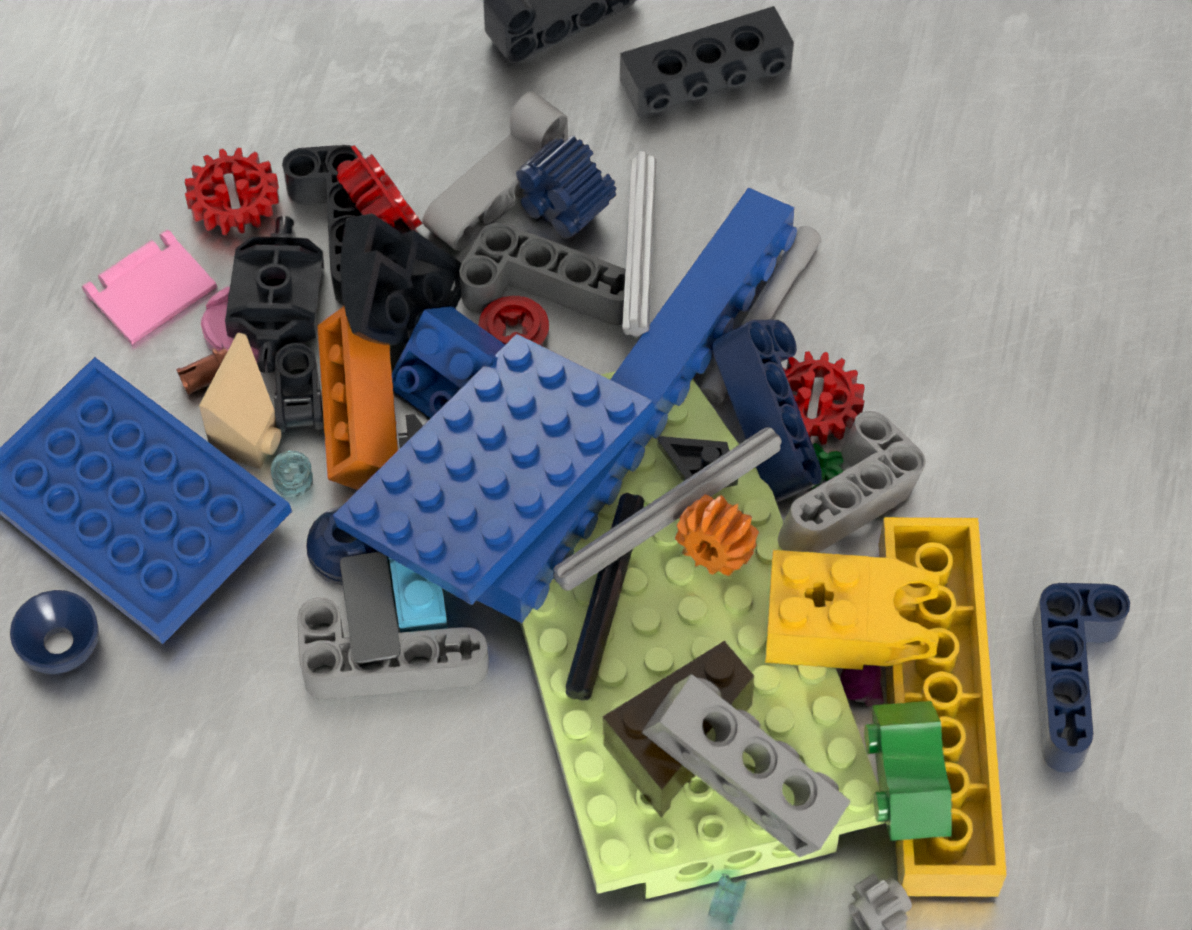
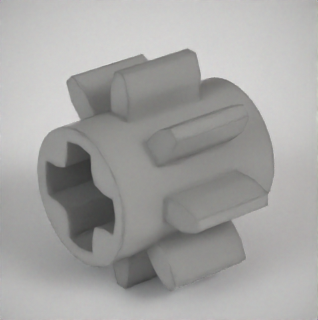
(880, 904)

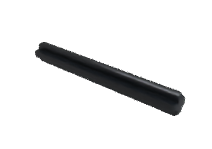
(600, 612)

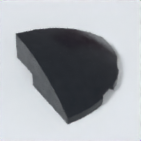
(392, 279)

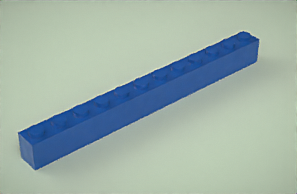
(661, 370)

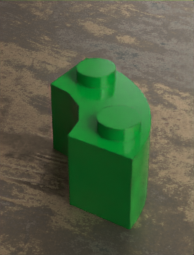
(910, 770)

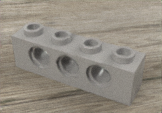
(720, 765)

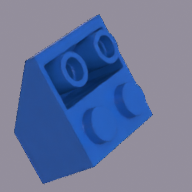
(442, 358)

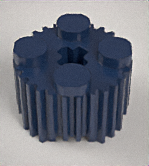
(564, 186)

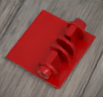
(375, 191)

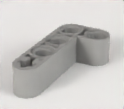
(492, 183)
(880, 477)
(394, 674)

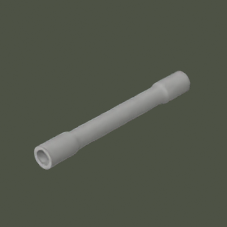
(770, 298)

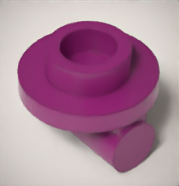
(863, 685)

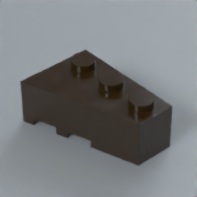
(647, 764)

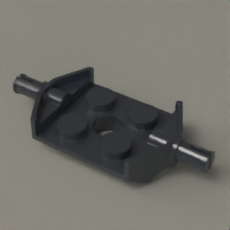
(278, 313)

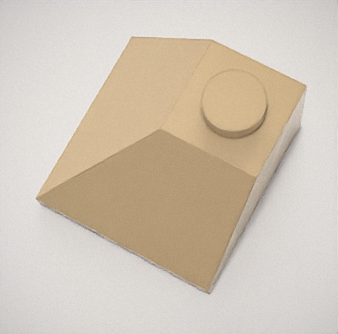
(239, 409)

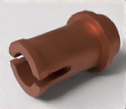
(201, 371)

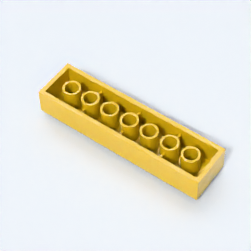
(961, 691)

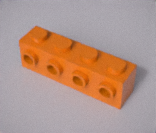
(355, 402)

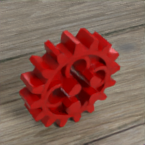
(252, 200)
(836, 387)

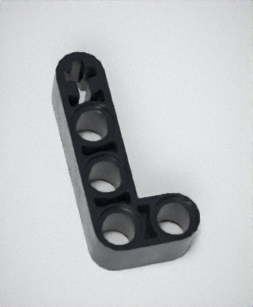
(532, 26)
(312, 179)

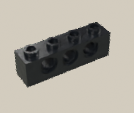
(706, 61)

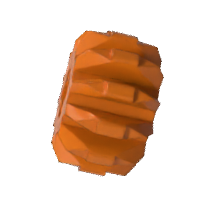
(716, 535)

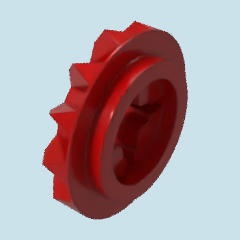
(512, 311)

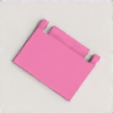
(150, 287)

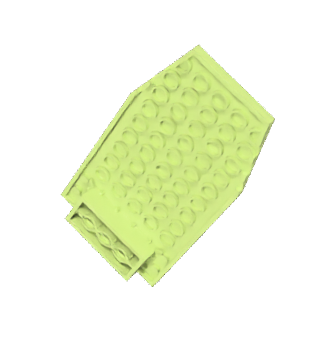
(661, 623)

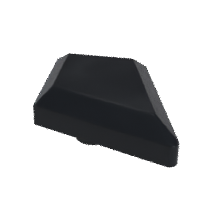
(691, 455)

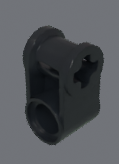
(297, 395)

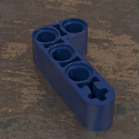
(763, 398)
(1071, 676)

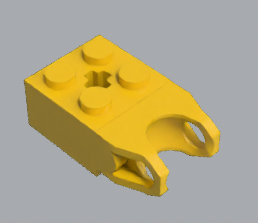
(844, 610)

